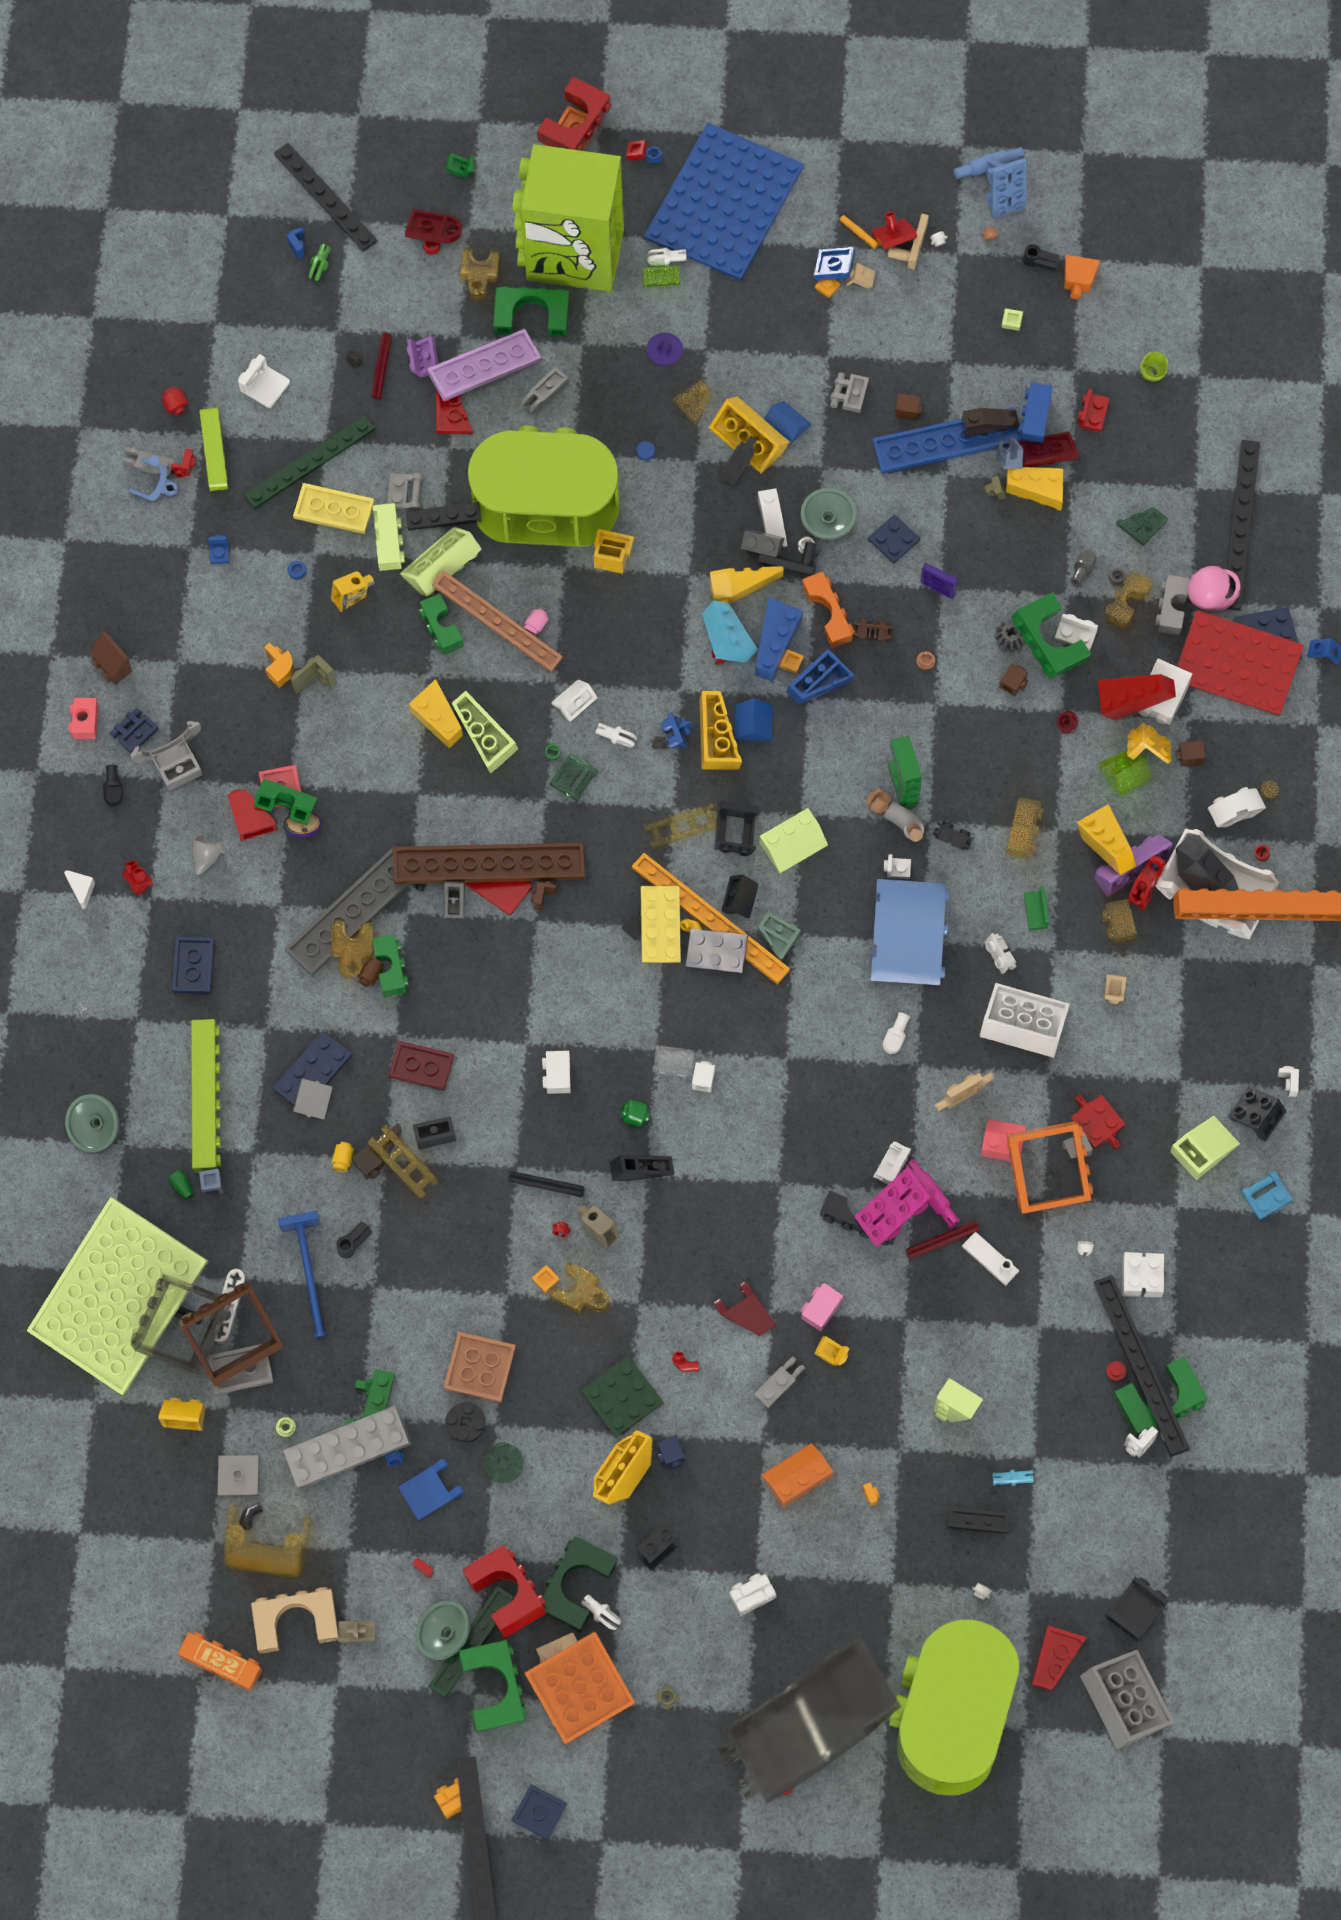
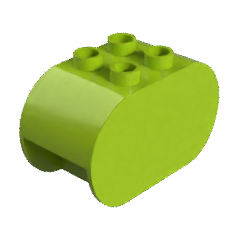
(544, 487)
(955, 1706)

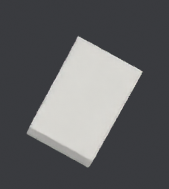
(81, 886)

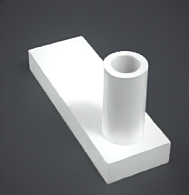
(990, 1258)

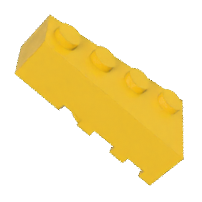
(716, 735)
(1106, 838)

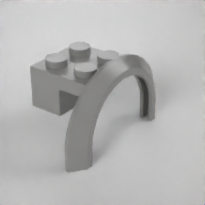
(174, 759)

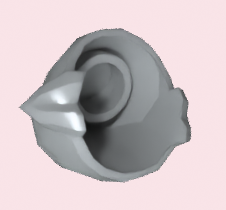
(205, 853)

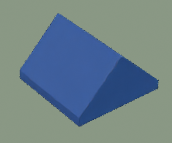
(786, 421)
(753, 721)

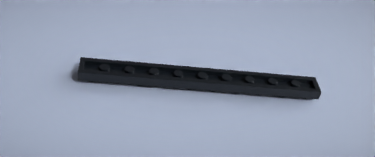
(1242, 517)
(1141, 1366)

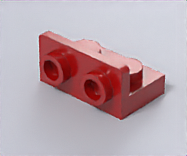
(1094, 411)

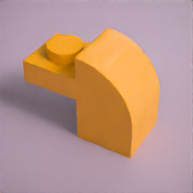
(282, 666)

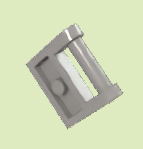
(398, 490)

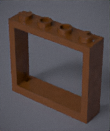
(245, 1360)

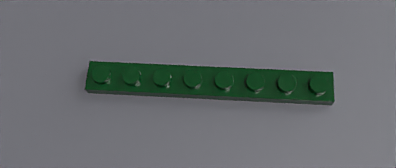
(309, 462)

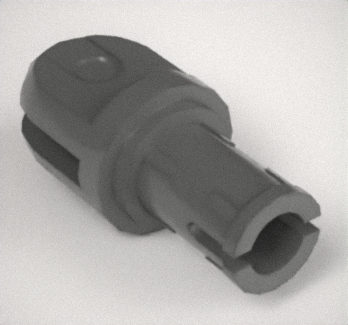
(1083, 567)

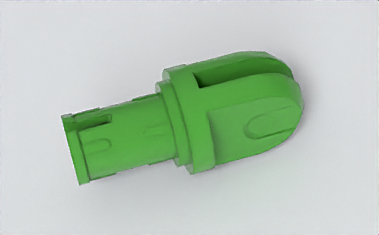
(319, 262)

